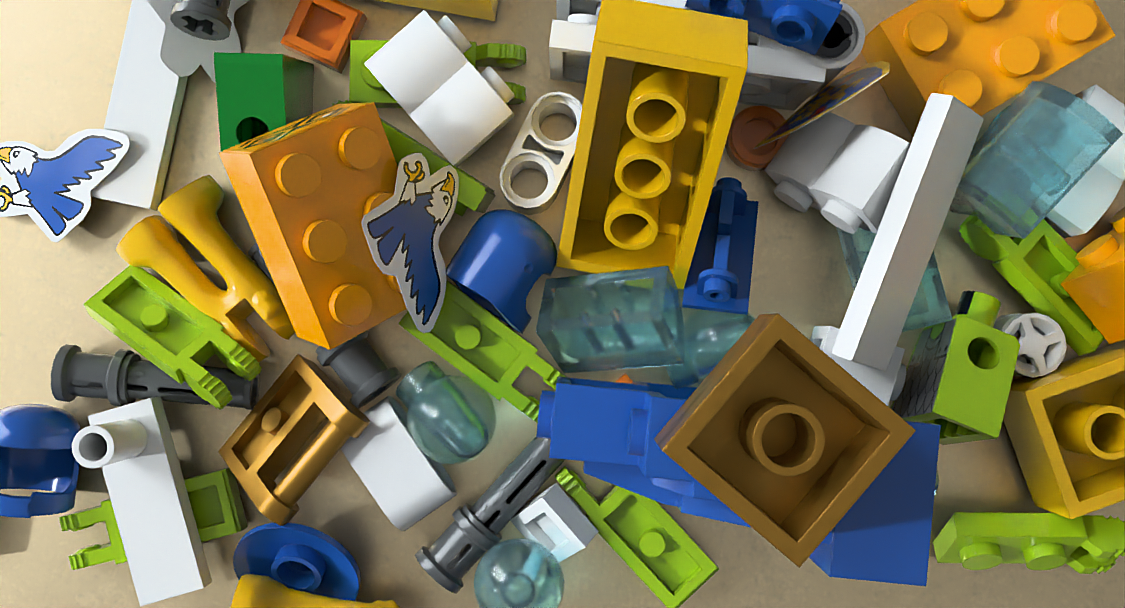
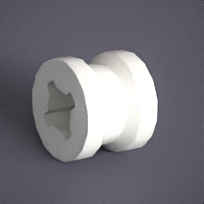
(1040, 342)

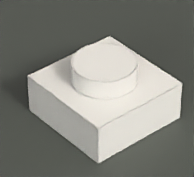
(555, 523)

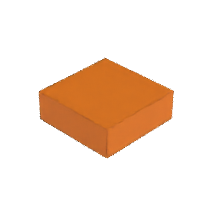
(324, 31)

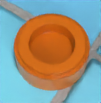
(747, 131)

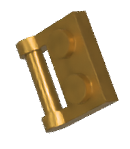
(279, 429)

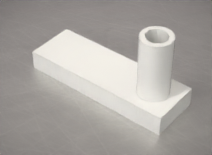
(146, 497)

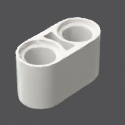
(538, 152)
(395, 470)

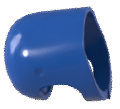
(502, 263)
(38, 457)

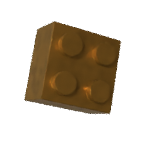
(783, 436)

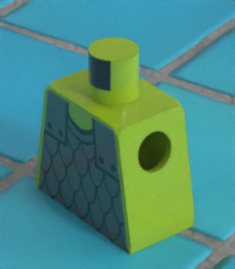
(961, 373)

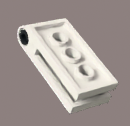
(775, 72)

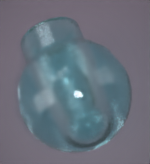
(706, 342)
(447, 414)
(519, 576)

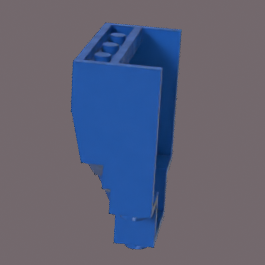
(614, 434)

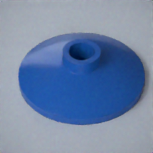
(299, 560)

